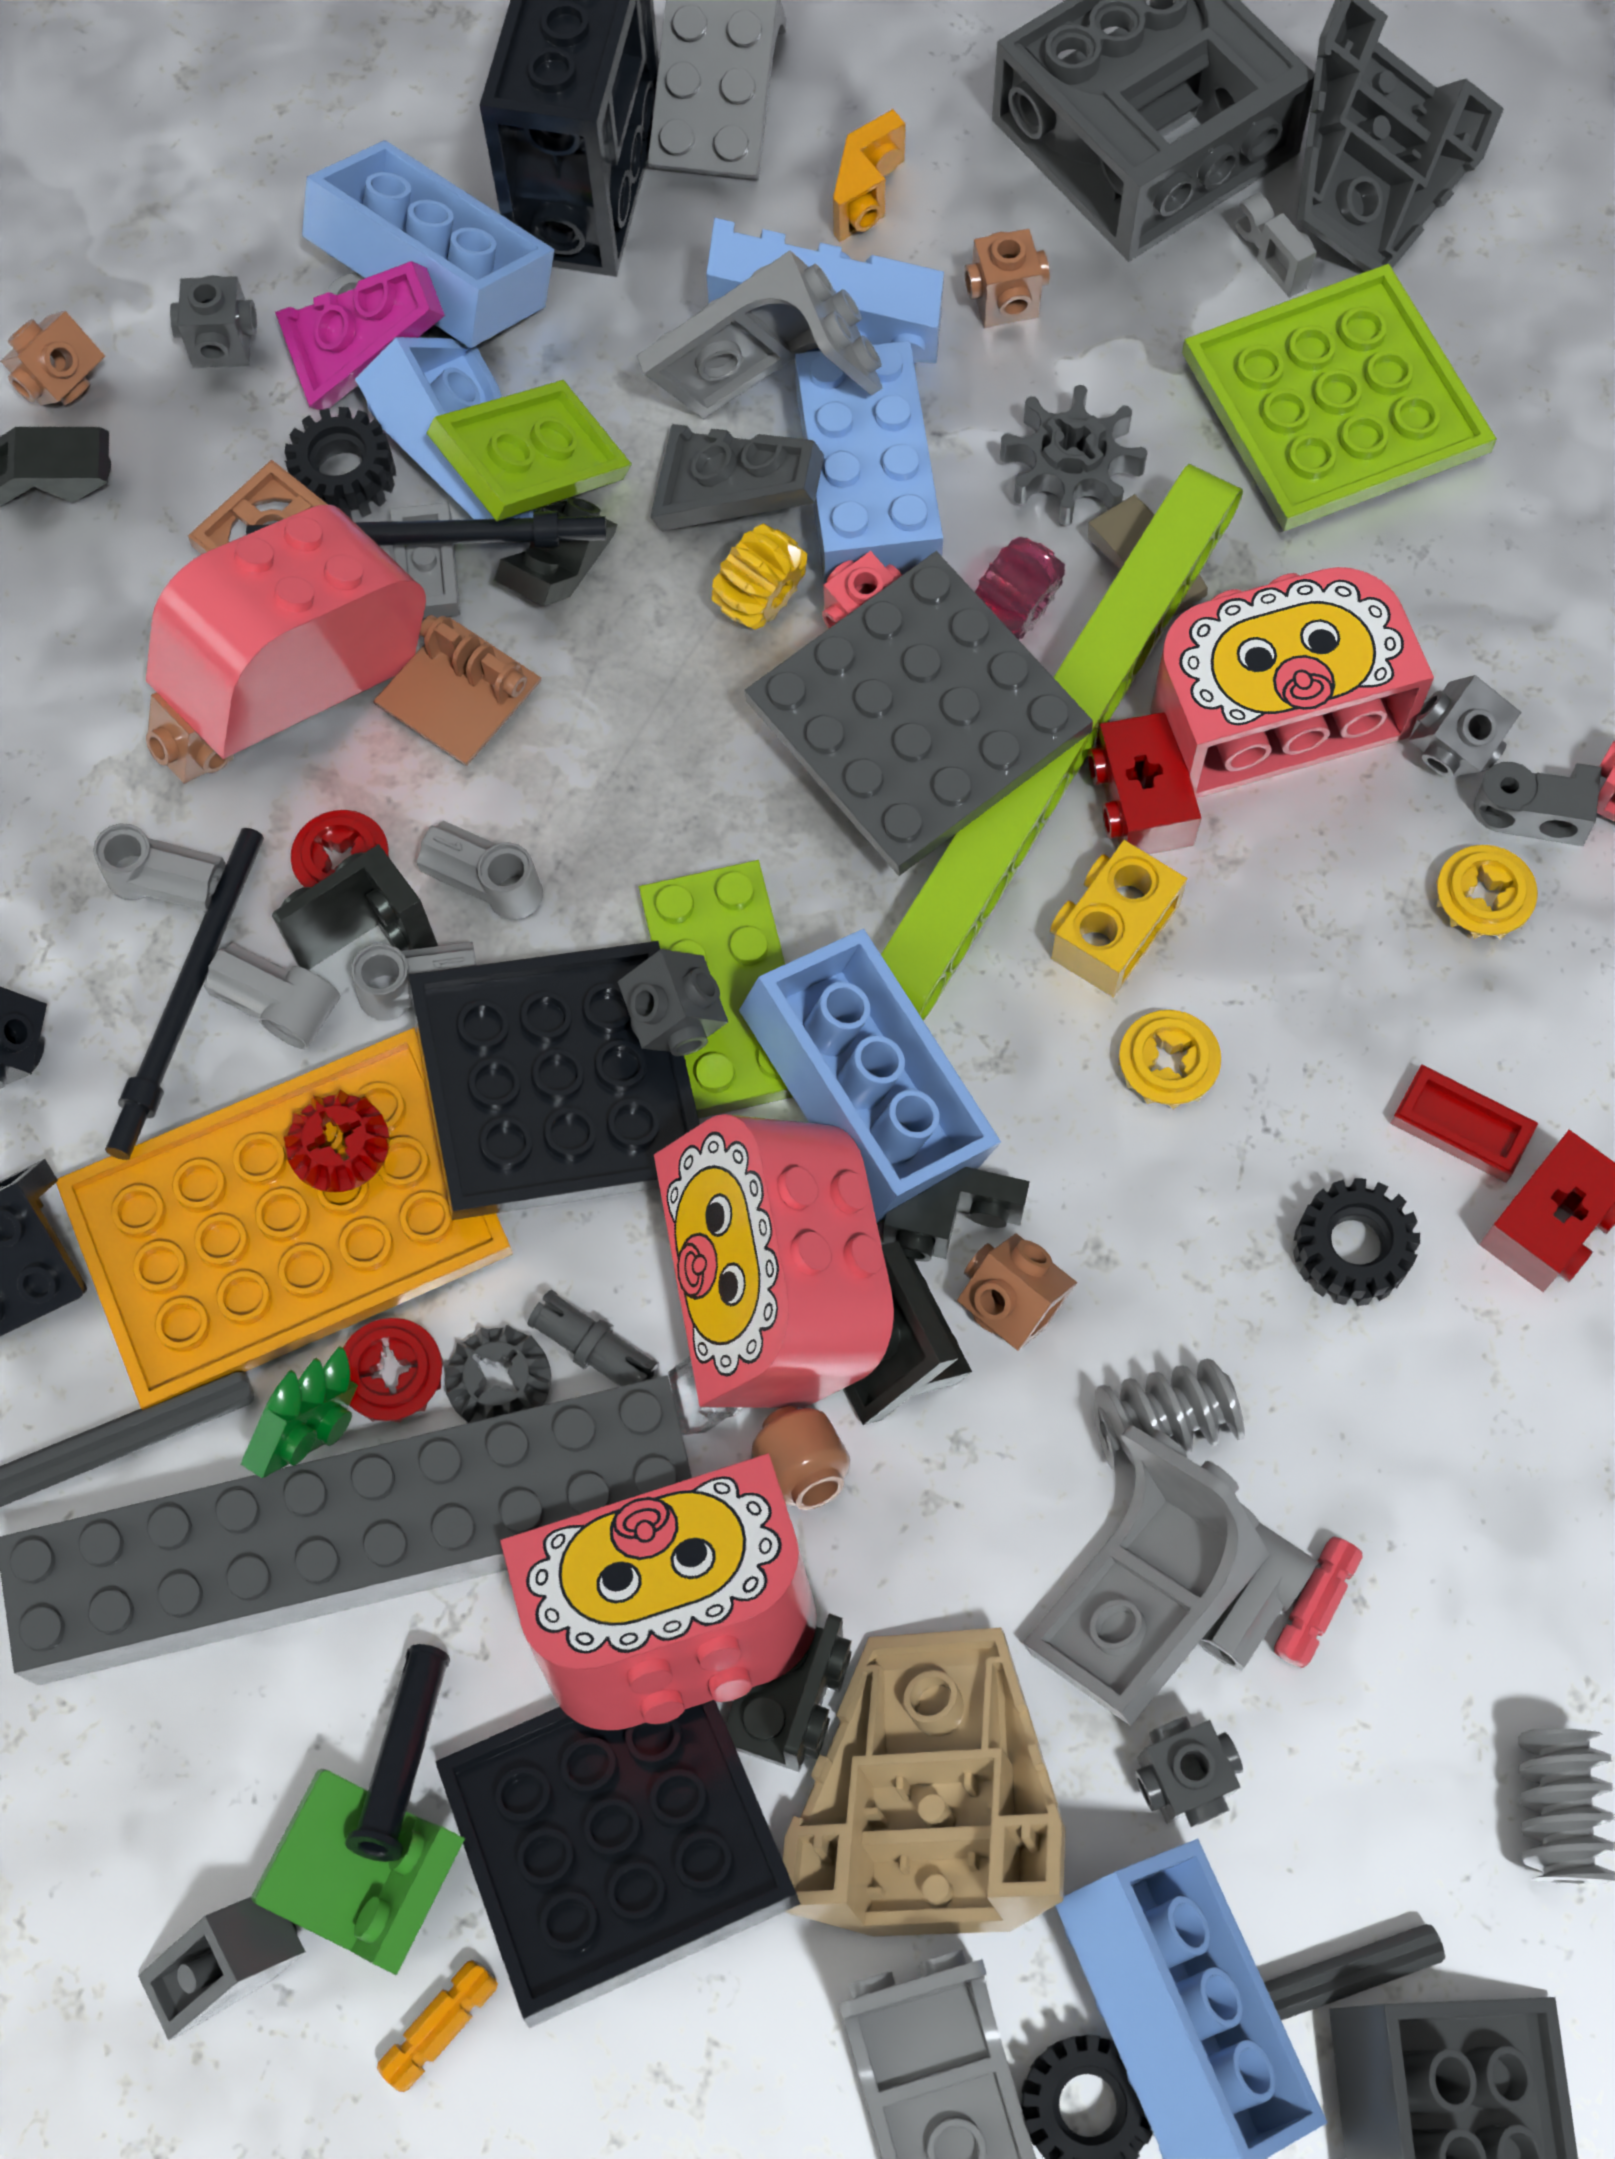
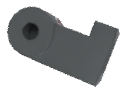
(1539, 803)

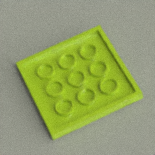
(1337, 396)

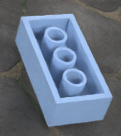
(394, 210)
(875, 465)
(869, 1066)
(1189, 2010)

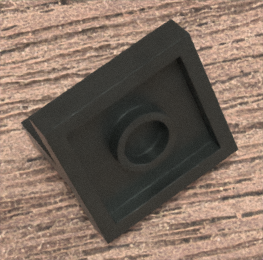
(921, 1347)

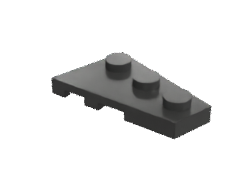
(732, 477)

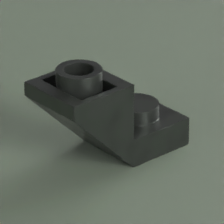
(55, 460)
(554, 573)
(928, 1219)

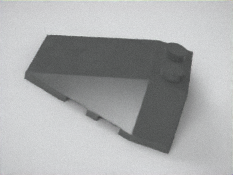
(1382, 141)

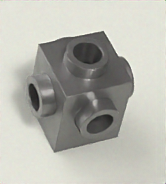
(1464, 727)

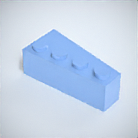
(893, 296)

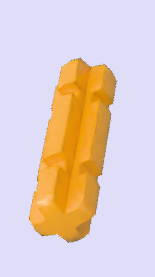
(437, 2026)

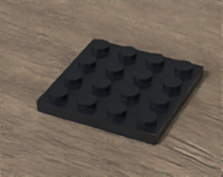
(545, 1081)
(611, 1849)

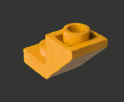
(860, 184)

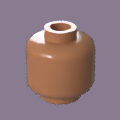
(804, 1454)

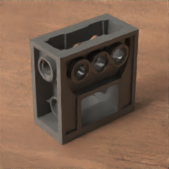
(1104, 109)

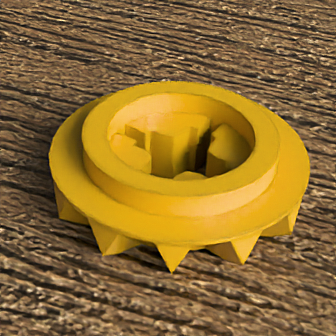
(1498, 871)
(1174, 1033)

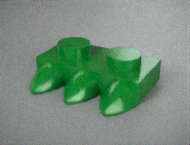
(302, 1415)

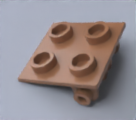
(456, 689)

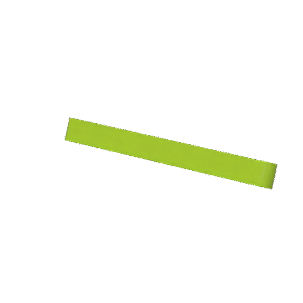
(1096, 676)

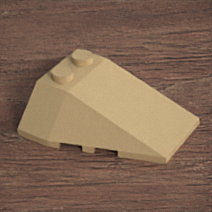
(930, 1797)

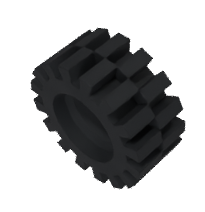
(339, 436)
(1382, 1215)
(1042, 2102)

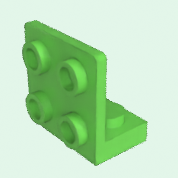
(346, 1897)

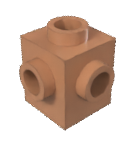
(1006, 277)
(51, 360)
(178, 745)
(1014, 1289)

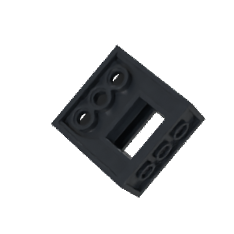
(572, 122)

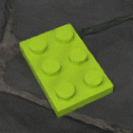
(528, 449)

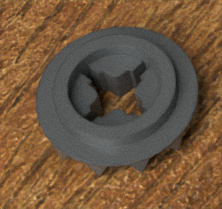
(528, 1372)

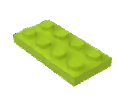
(733, 926)

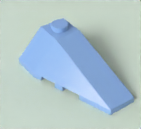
(424, 380)

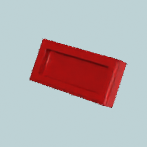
(1464, 1123)

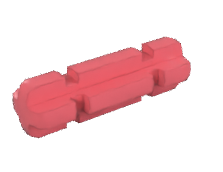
(1318, 1602)

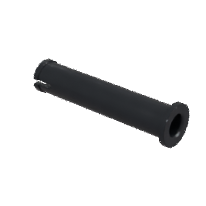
(399, 1755)

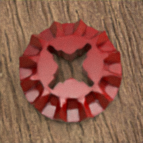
(337, 832)
(365, 1146)
(411, 1347)

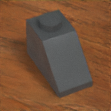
(218, 1964)

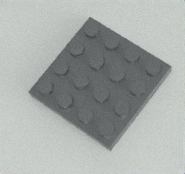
(918, 712)

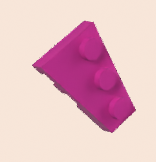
(348, 330)

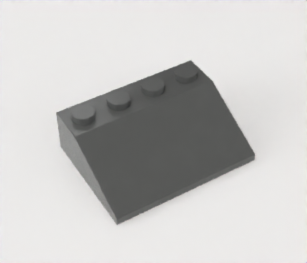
(1453, 2080)

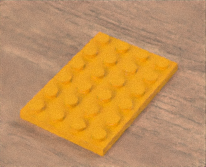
(231, 1260)

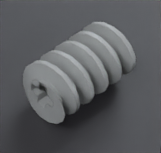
(1173, 1409)
(1565, 1806)

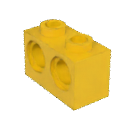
(1127, 922)

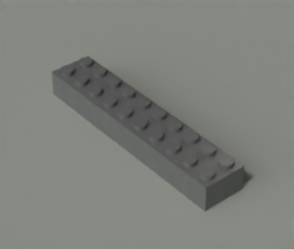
(325, 1532)

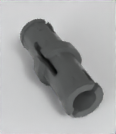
(591, 1341)

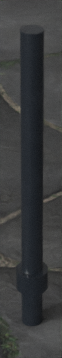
(544, 529)
(143, 1093)

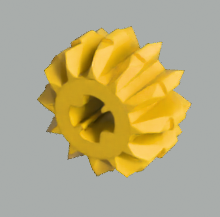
(759, 576)

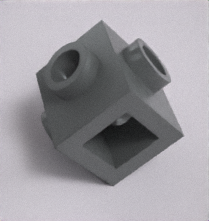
(214, 321)
(673, 1002)
(1167, 1787)

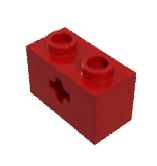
(1145, 784)
(1536, 1241)

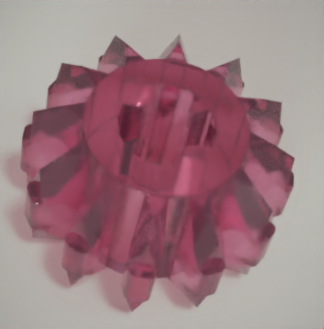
(1021, 584)

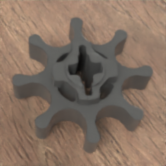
(1072, 454)

